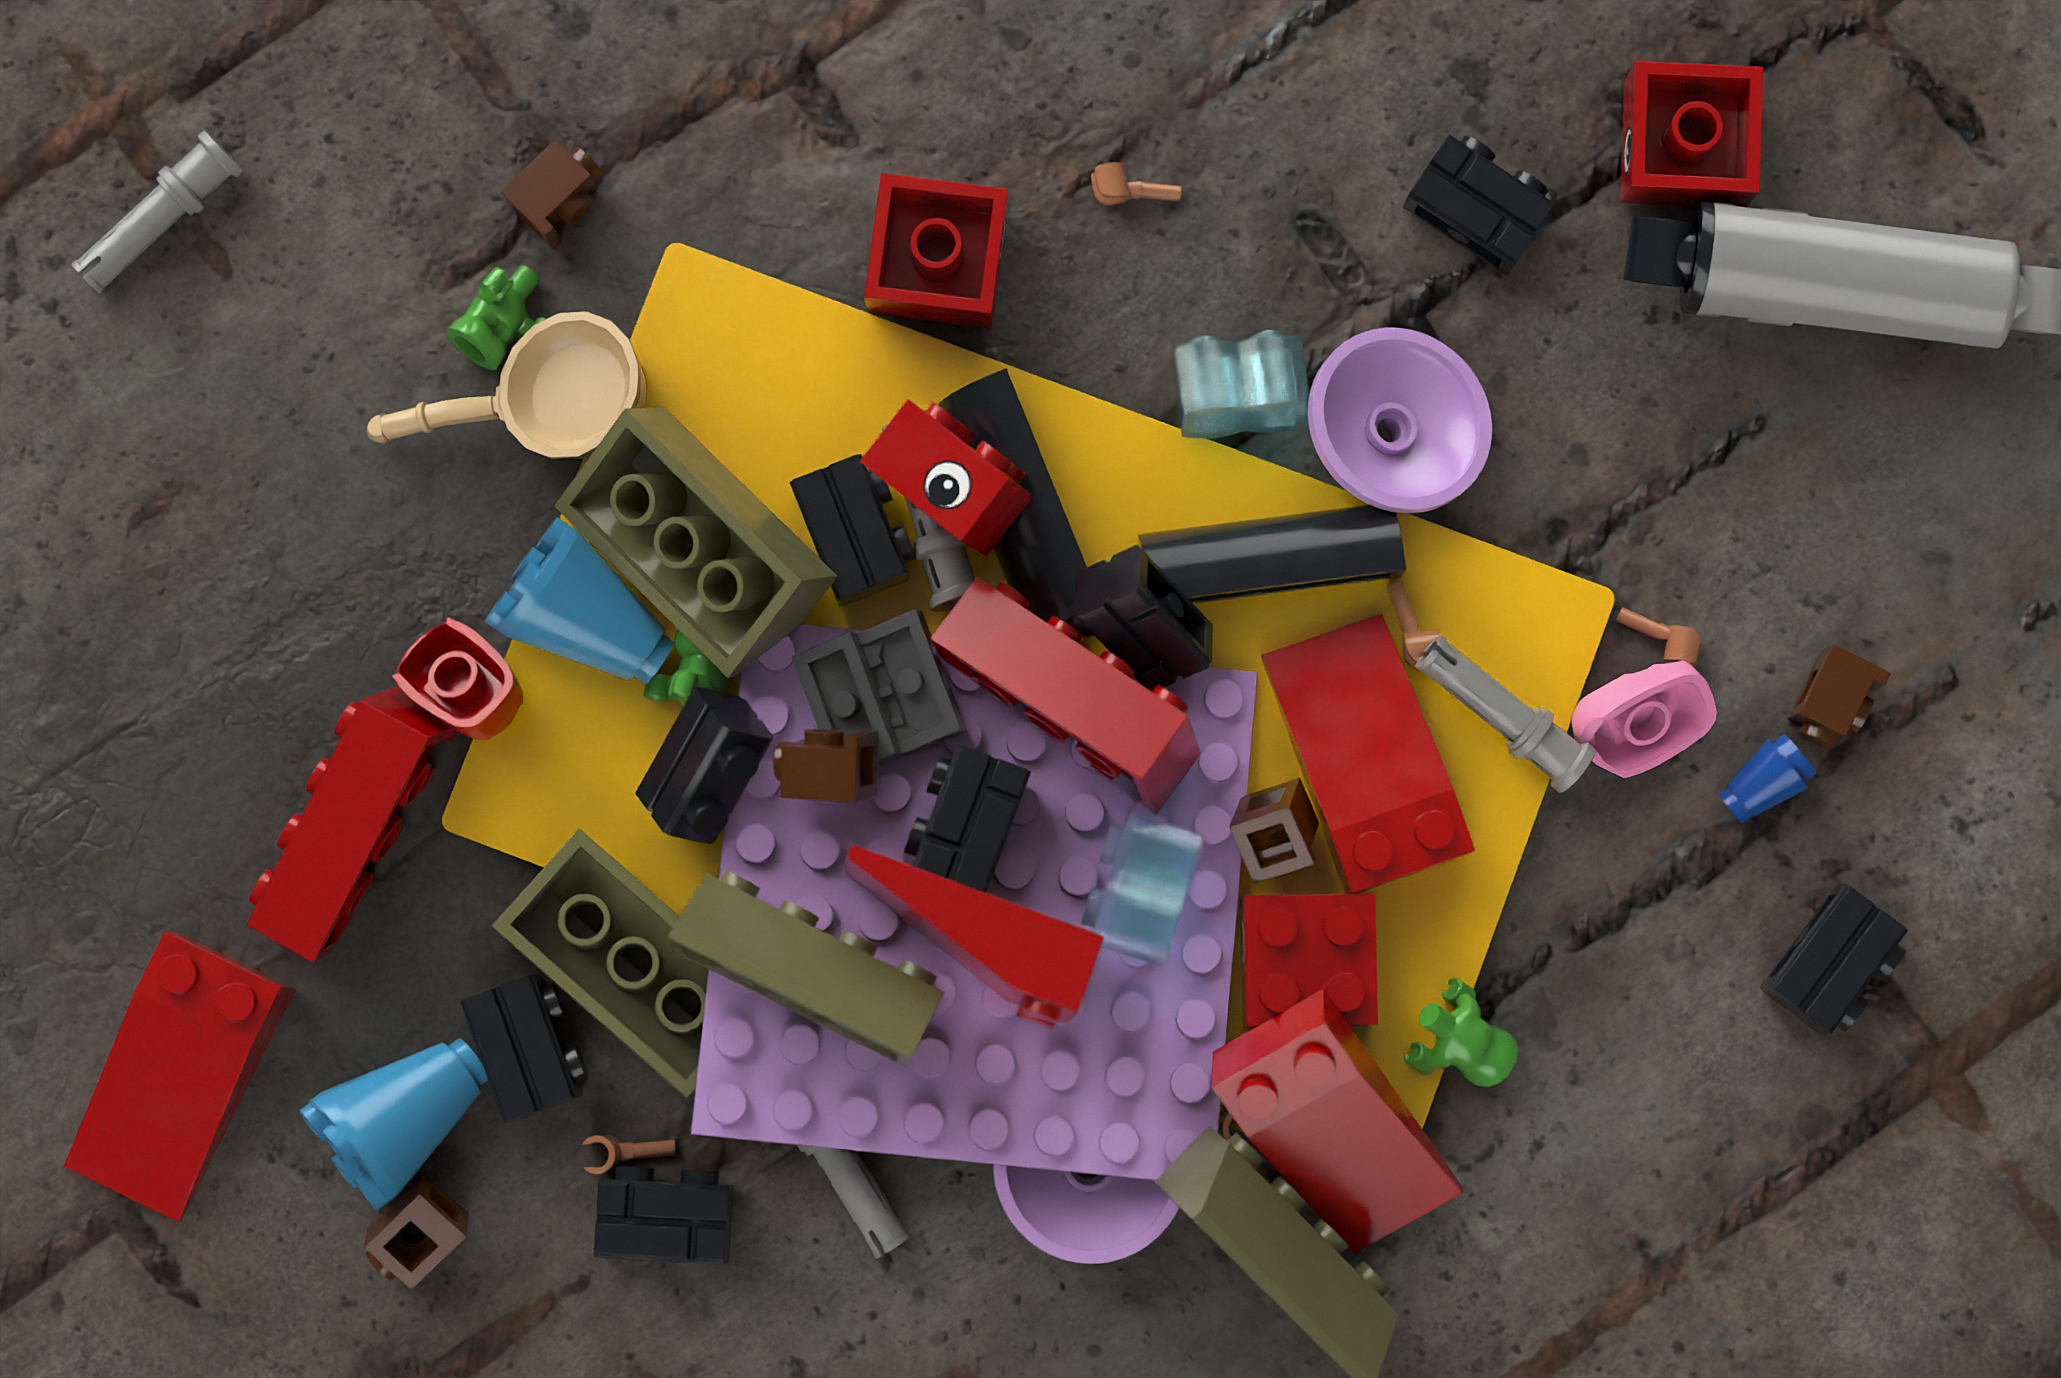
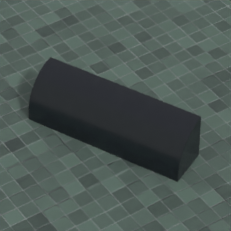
(1039, 547)
(1280, 553)

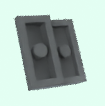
(882, 683)

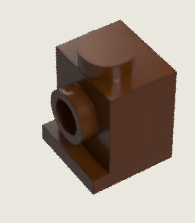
(553, 190)
(1836, 696)
(828, 766)
(1275, 830)
(414, 1256)

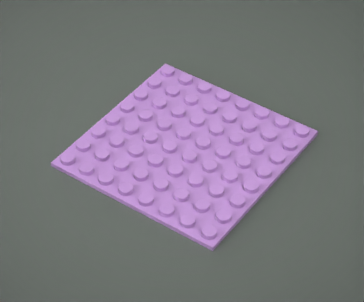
(1093, 1095)

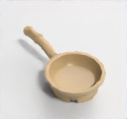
(554, 392)

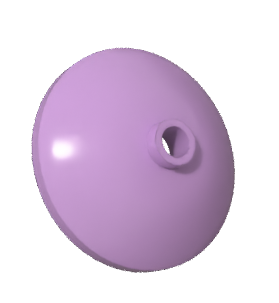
(1424, 401)
(1083, 1217)

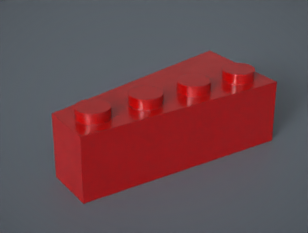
(1070, 690)
(346, 822)

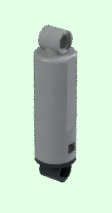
(1844, 275)

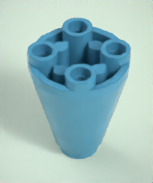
(580, 609)
(395, 1117)

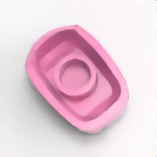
(1645, 717)

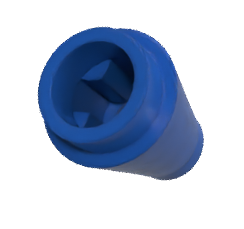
(1767, 779)

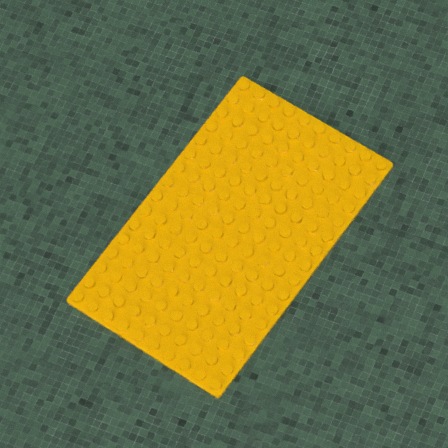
(803, 381)

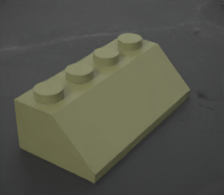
(694, 539)
(611, 953)
(805, 968)
(1282, 1251)

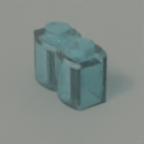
(1241, 385)
(1143, 888)

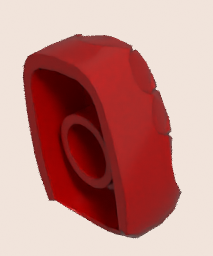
(460, 681)

